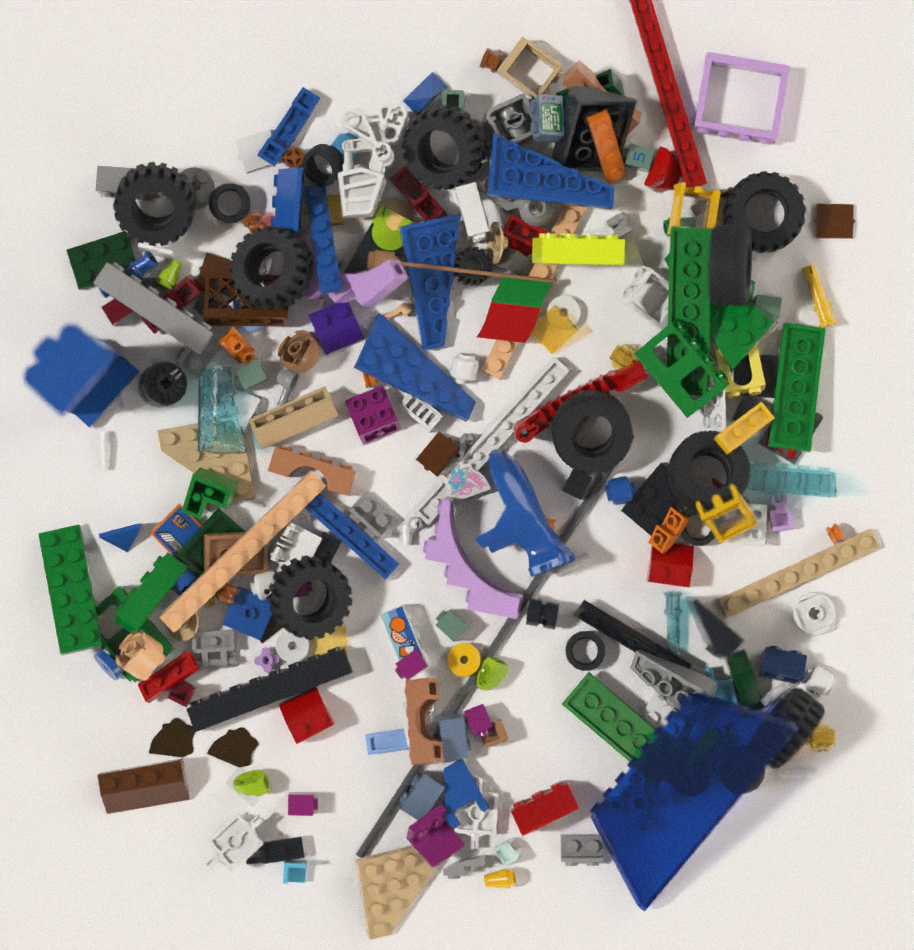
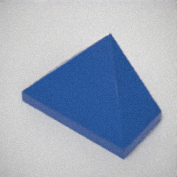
(424, 93)
(122, 537)

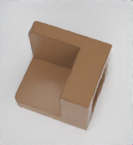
(497, 735)

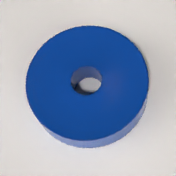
(108, 665)

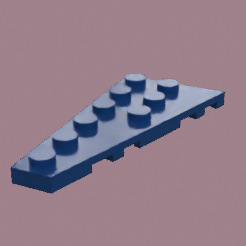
(402, 365)

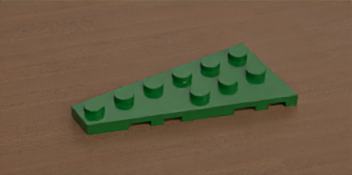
(736, 329)

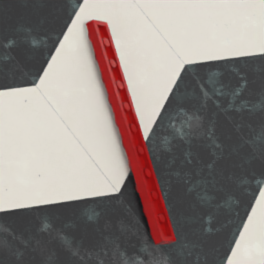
(668, 93)

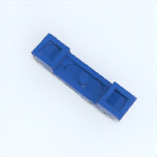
(289, 127)

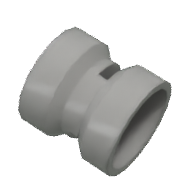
(620, 225)

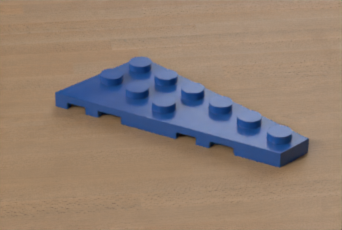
(534, 177)
(431, 244)

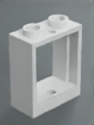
(472, 212)
(660, 319)

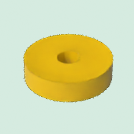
(473, 663)

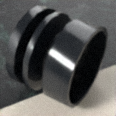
(156, 394)

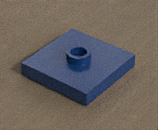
(248, 614)

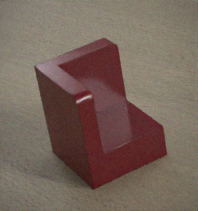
(116, 311)
(182, 693)

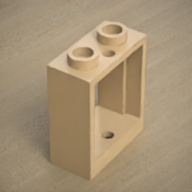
(513, 56)

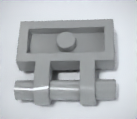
(214, 641)

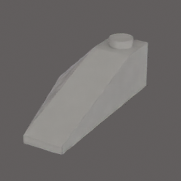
(670, 679)

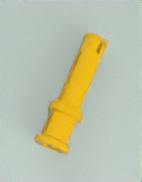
(821, 306)

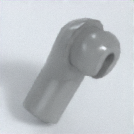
(465, 439)

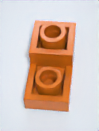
(669, 531)

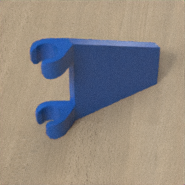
(460, 790)

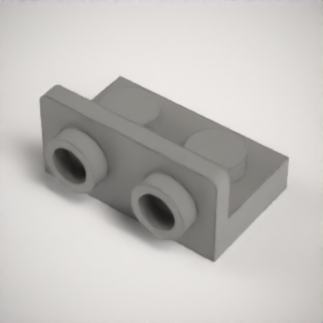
(193, 361)
(371, 515)
(581, 849)

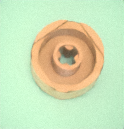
(140, 655)

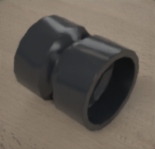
(542, 613)

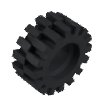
(480, 257)

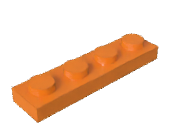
(607, 147)

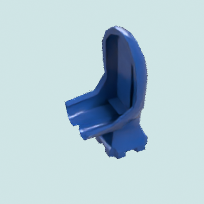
(522, 519)

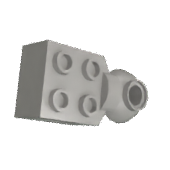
(509, 120)
(510, 205)

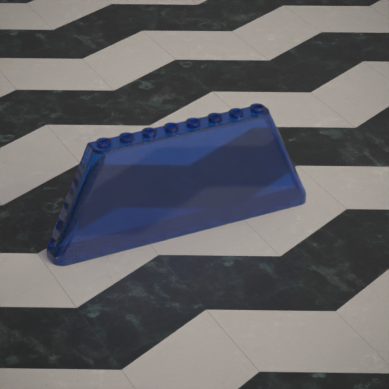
(684, 787)

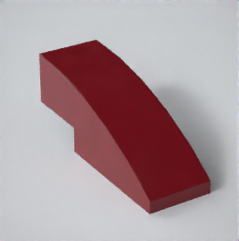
(417, 195)
(182, 294)

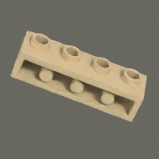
(294, 418)

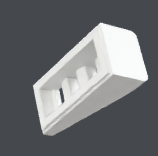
(432, 423)

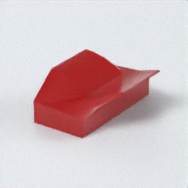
(663, 172)
(521, 234)

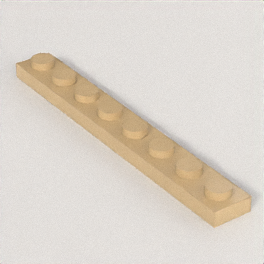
(798, 573)

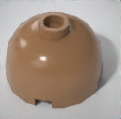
(299, 352)

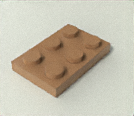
(217, 544)

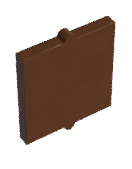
(834, 221)
(215, 265)
(438, 454)

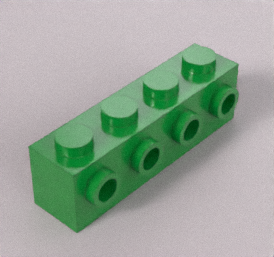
(150, 593)

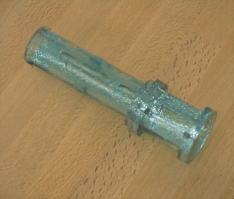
(673, 614)

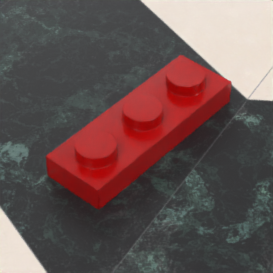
(168, 676)

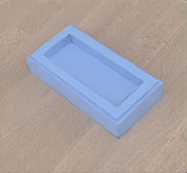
(386, 741)

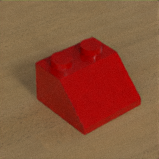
(672, 567)
(306, 715)

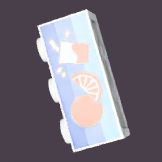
(401, 633)

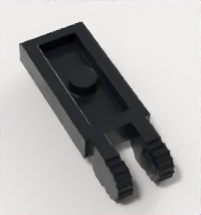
(279, 851)

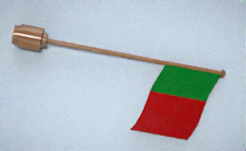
(512, 307)

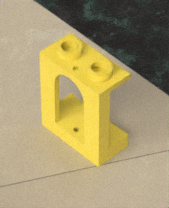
(757, 383)

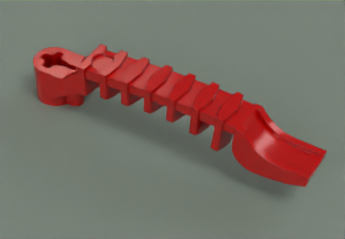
(614, 379)

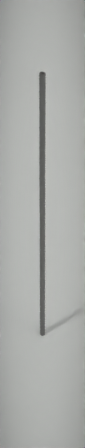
(490, 652)

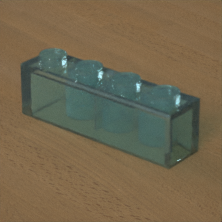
(217, 412)
(792, 481)

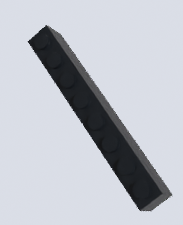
(270, 689)

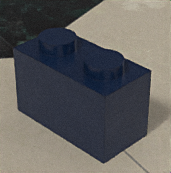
(782, 665)

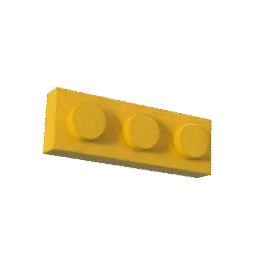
(744, 428)

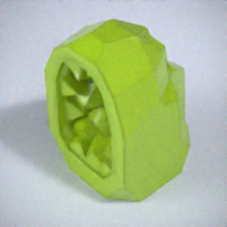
(491, 673)
(252, 783)

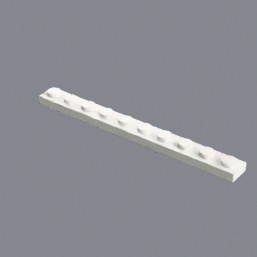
(499, 431)

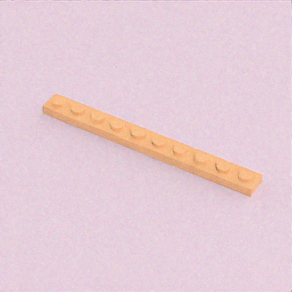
(503, 350)
(242, 551)

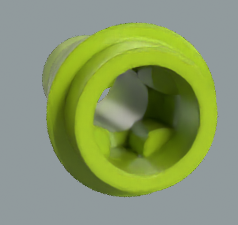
(168, 277)

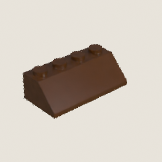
(143, 786)

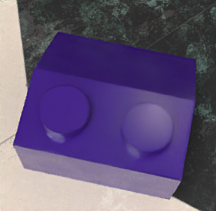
(336, 327)

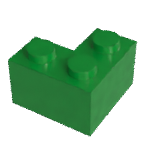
(205, 489)

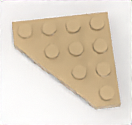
(182, 446)
(389, 887)

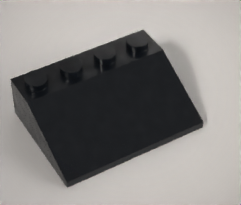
(577, 146)
(718, 636)

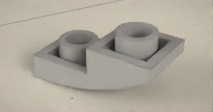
(456, 869)

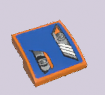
(175, 530)

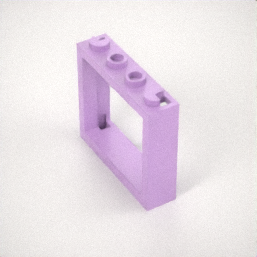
(748, 65)

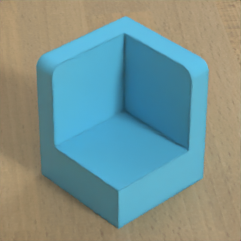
(294, 871)

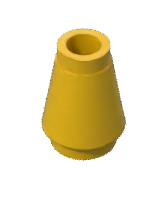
(501, 879)

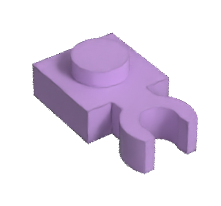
(780, 517)

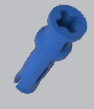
(138, 268)

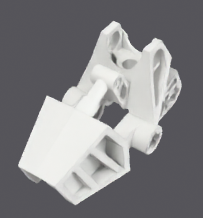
(362, 187)

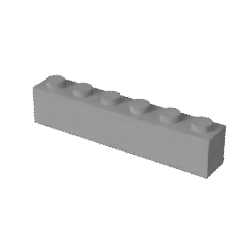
(153, 308)

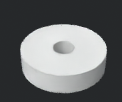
(569, 304)
(288, 654)

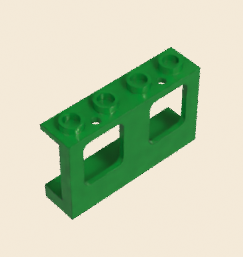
(670, 377)
(112, 645)

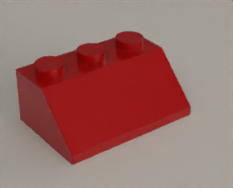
(544, 808)

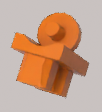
(237, 346)

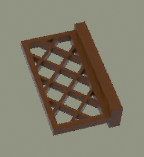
(239, 317)

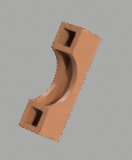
(581, 76)
(286, 462)
(420, 697)

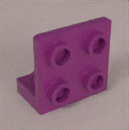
(373, 415)
(434, 837)

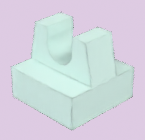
(506, 853)

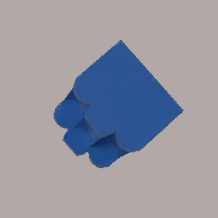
(78, 373)

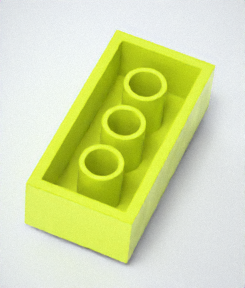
(572, 250)

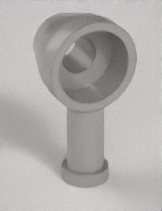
(288, 381)

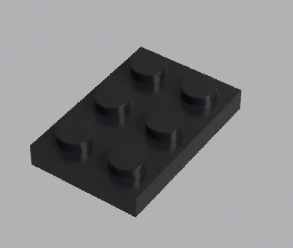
(651, 501)

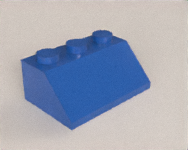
(288, 200)

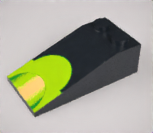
(381, 235)

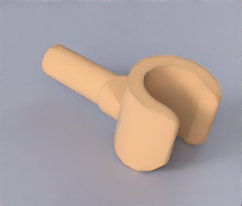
(404, 308)

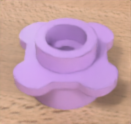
(267, 666)

